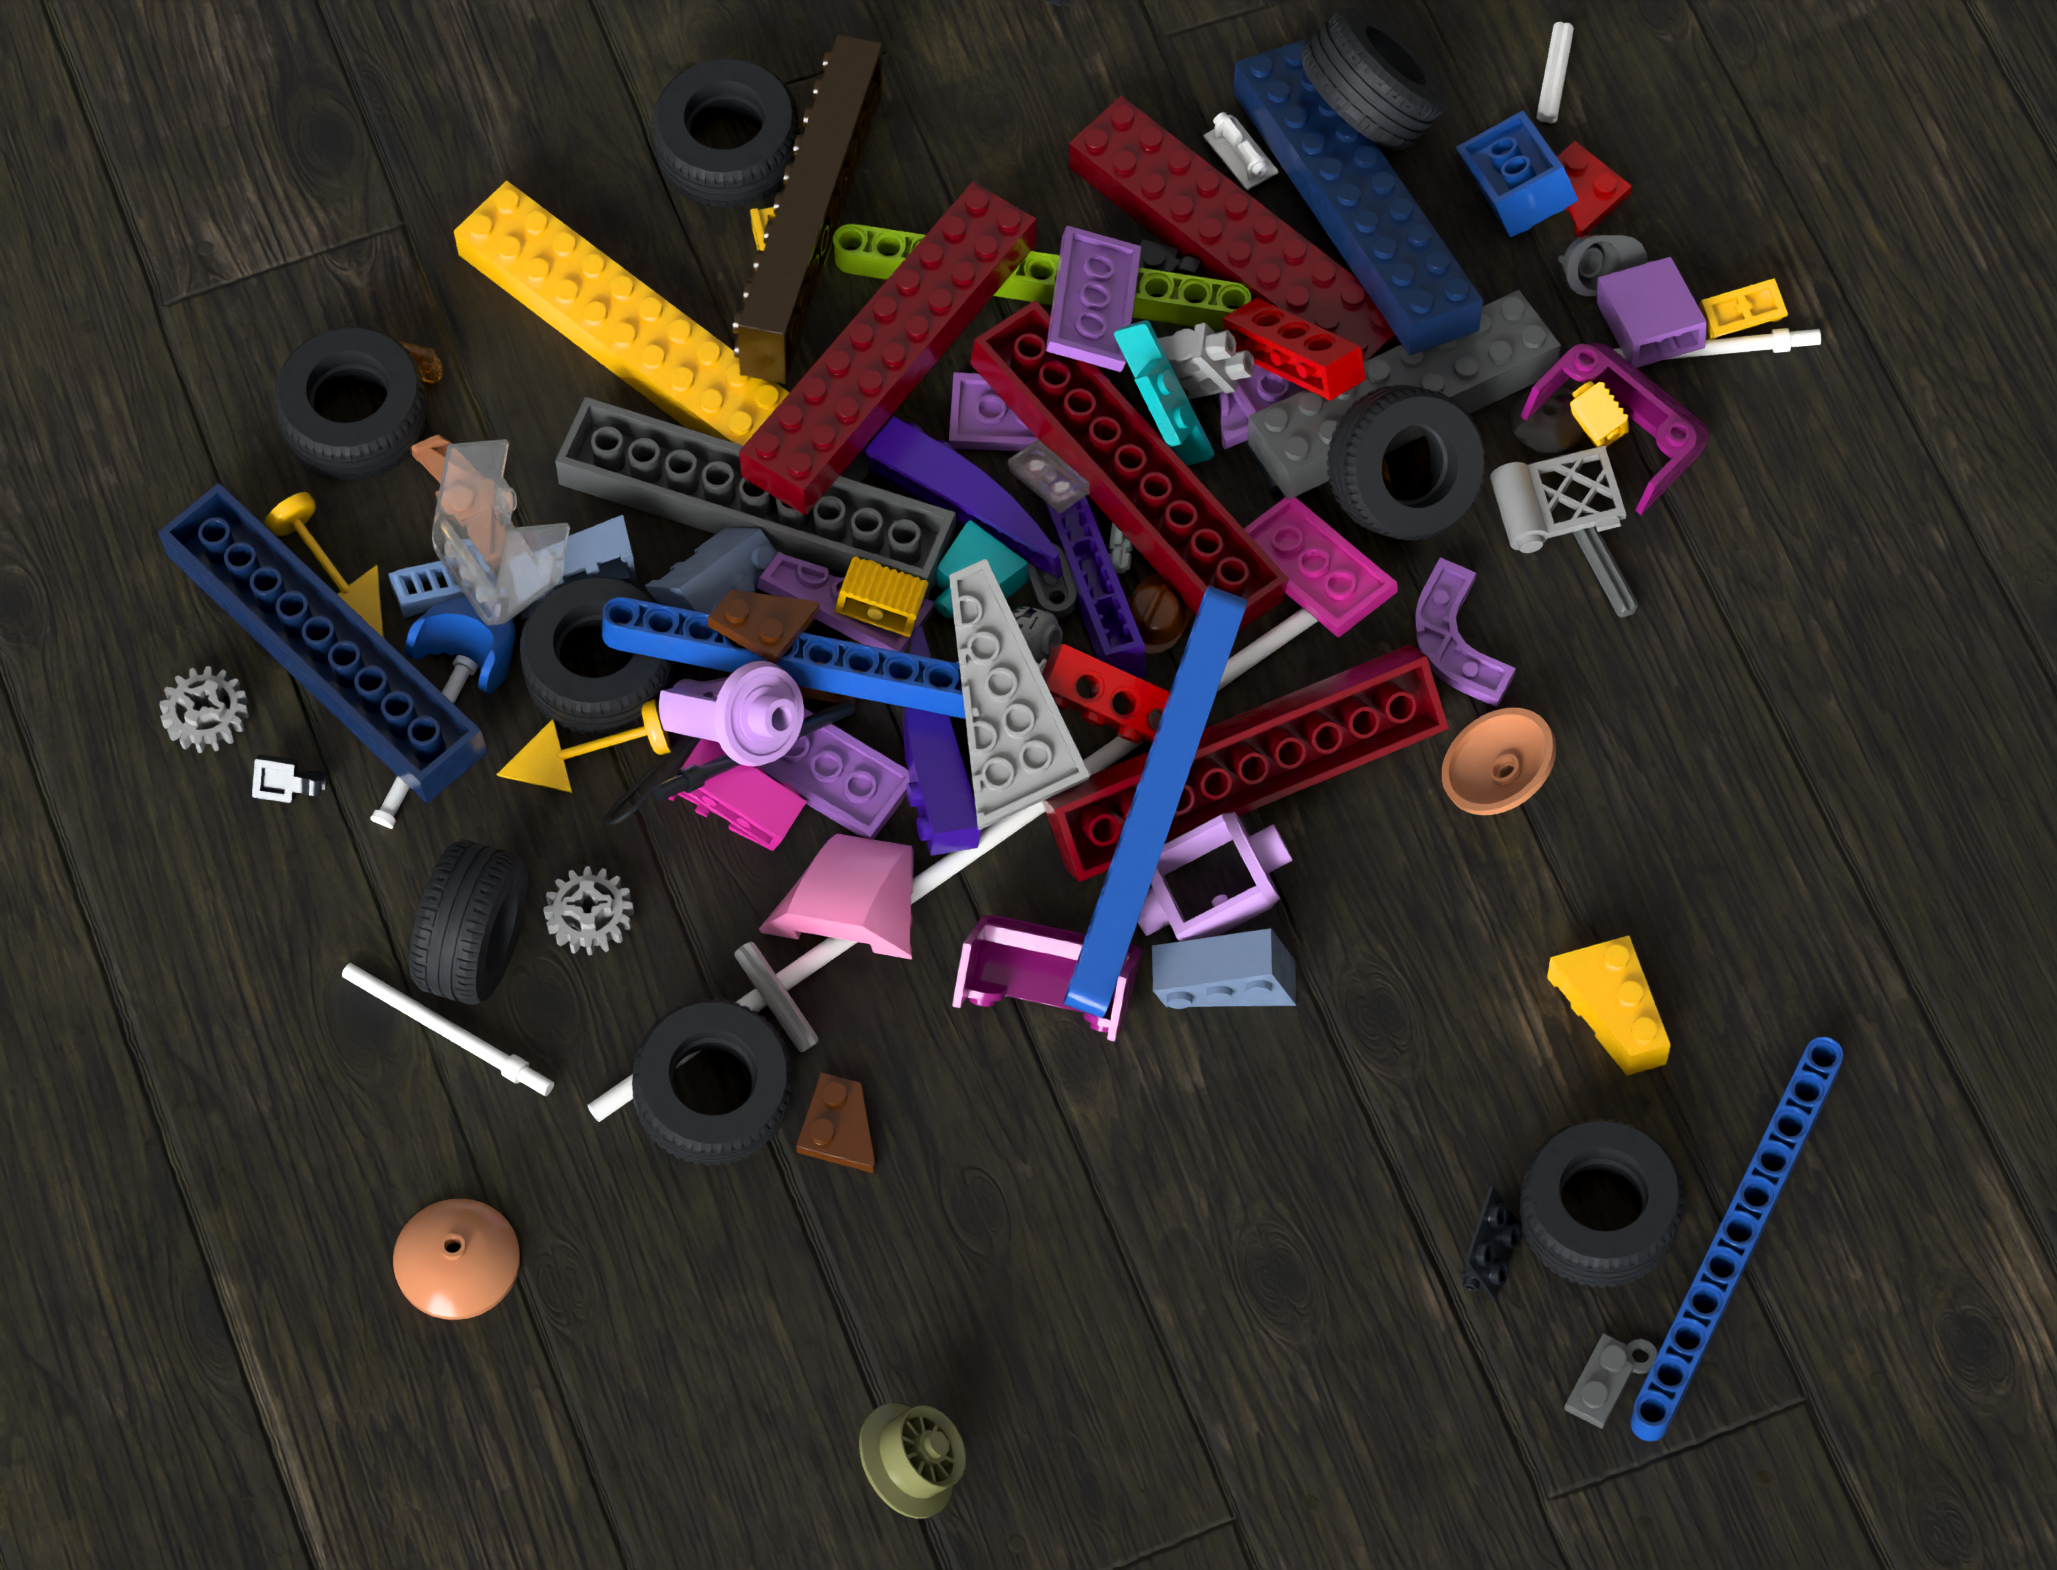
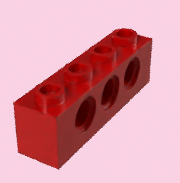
(1296, 348)
(1068, 665)

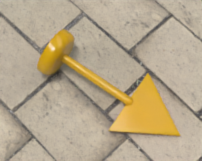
(363, 593)
(543, 760)

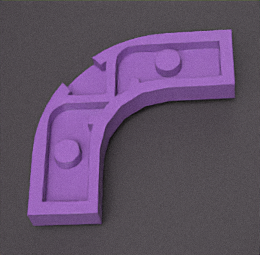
(1443, 645)

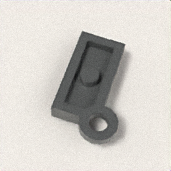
(1606, 1378)

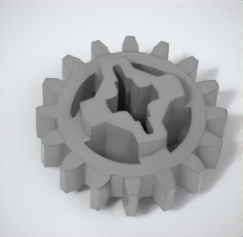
(204, 709)
(606, 914)

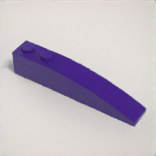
(949, 481)
(1098, 589)
(937, 776)

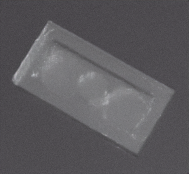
(1048, 476)

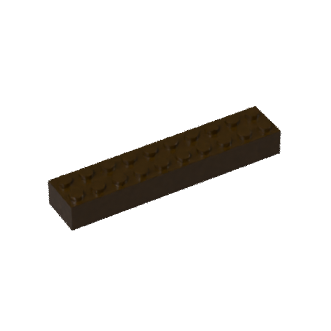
(808, 209)

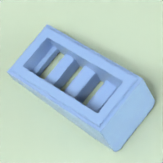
(415, 577)

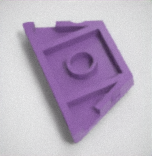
(1251, 397)

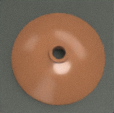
(1498, 761)
(463, 1281)

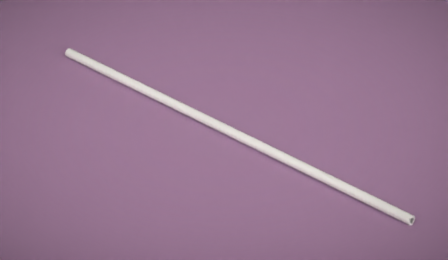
(989, 838)

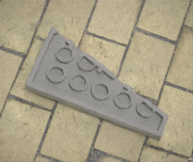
(1012, 722)

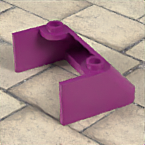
(1674, 427)
(1034, 965)

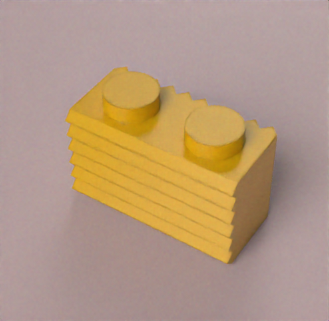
(1599, 414)
(881, 596)

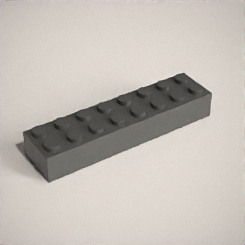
(1474, 370)

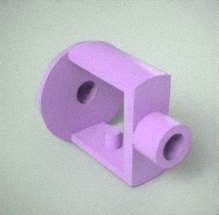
(749, 713)
(1261, 854)

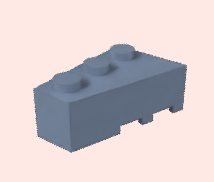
(596, 553)
(721, 564)
(1225, 971)

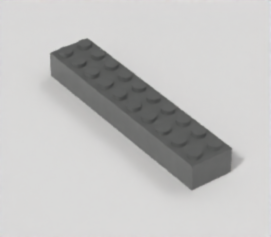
(701, 485)

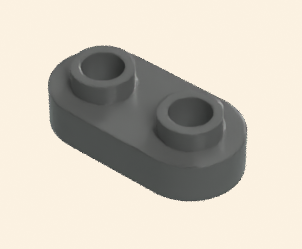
(1047, 588)

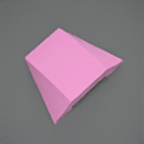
(852, 893)

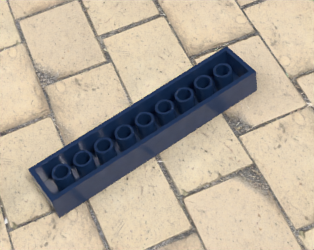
(1359, 203)
(323, 643)

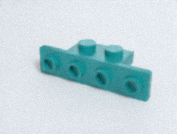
(1163, 393)

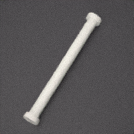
(385, 816)

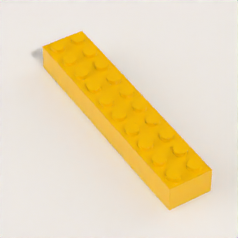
(614, 317)

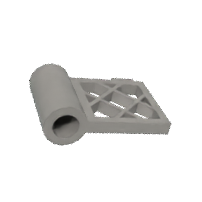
(1525, 504)

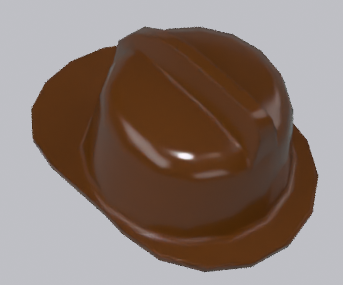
(1159, 614)

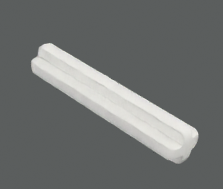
(1555, 72)

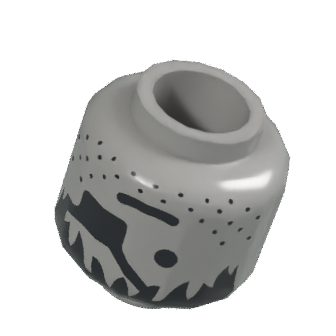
(1039, 630)

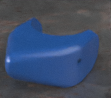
(459, 630)

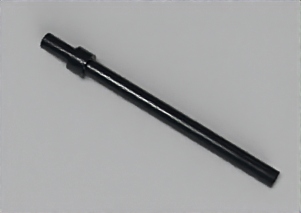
(694, 776)

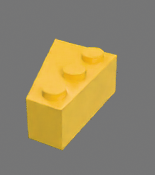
(1615, 1001)

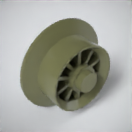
(912, 1457)

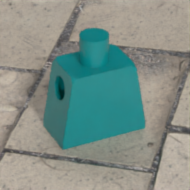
(971, 547)

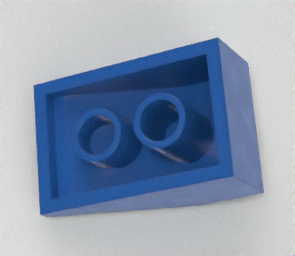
(1517, 174)

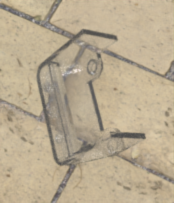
(473, 535)

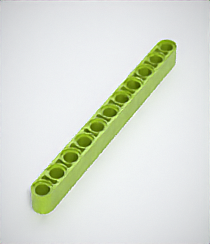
(1022, 284)

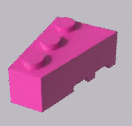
(745, 798)

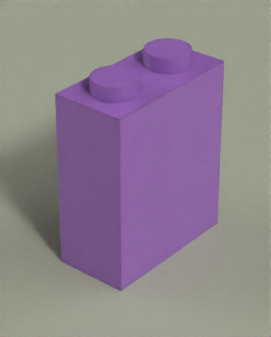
(1651, 312)

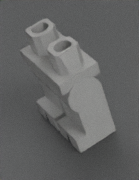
(1206, 360)

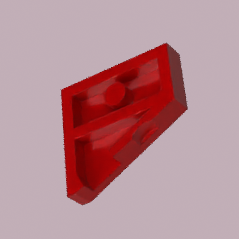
(1595, 186)

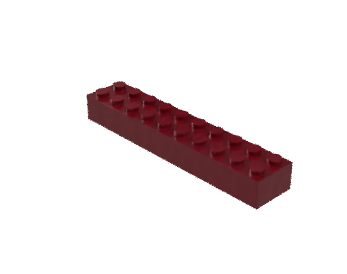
(1221, 225)
(888, 348)
(1127, 467)
(1262, 755)

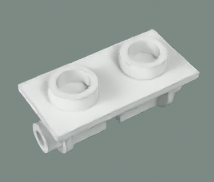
(1239, 151)

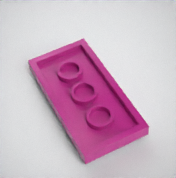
(1322, 567)

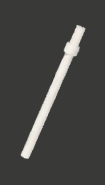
(1779, 340)
(512, 1066)

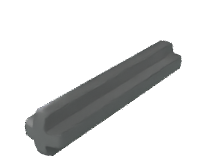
(1607, 571)

